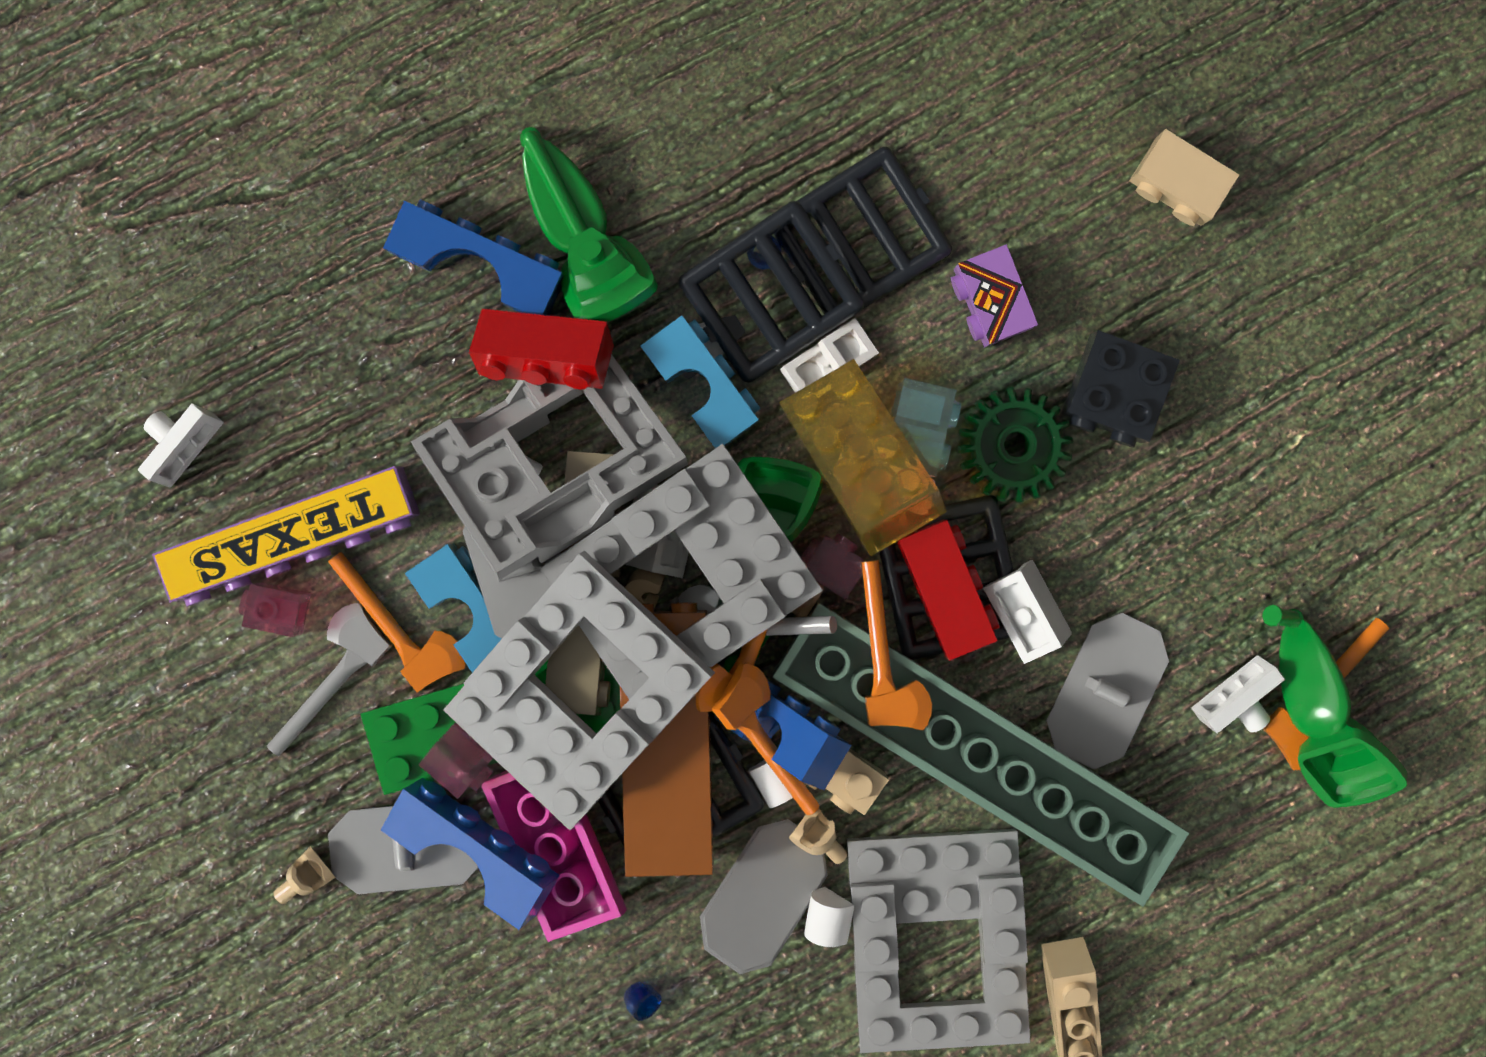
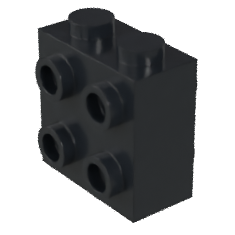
(1119, 389)

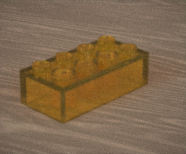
(863, 457)

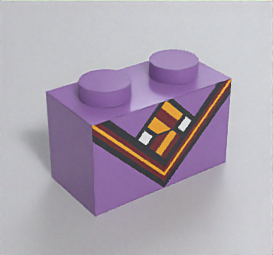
(993, 296)

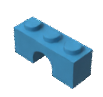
(681, 350)
(451, 575)

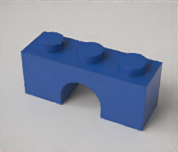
(807, 746)

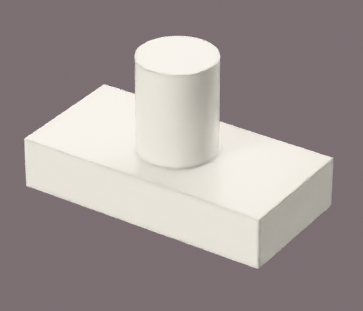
(177, 442)
(1240, 697)

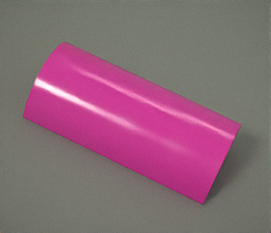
(586, 887)

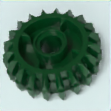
(1040, 439)

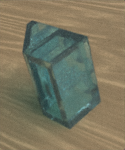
(923, 417)

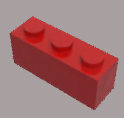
(541, 349)
(948, 589)

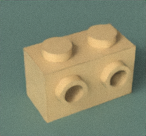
(1183, 179)
(856, 783)

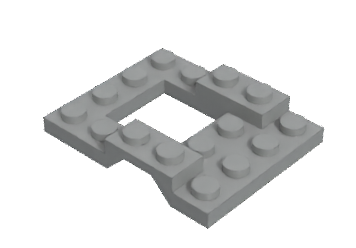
(504, 497)
(730, 541)
(536, 731)
(939, 881)

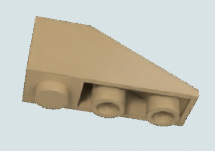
(1072, 998)

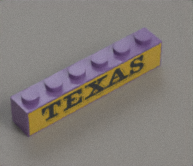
(285, 535)

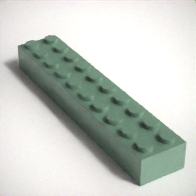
(991, 761)

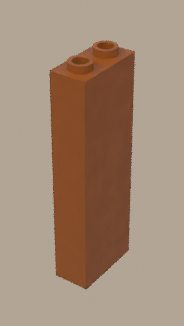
(671, 786)

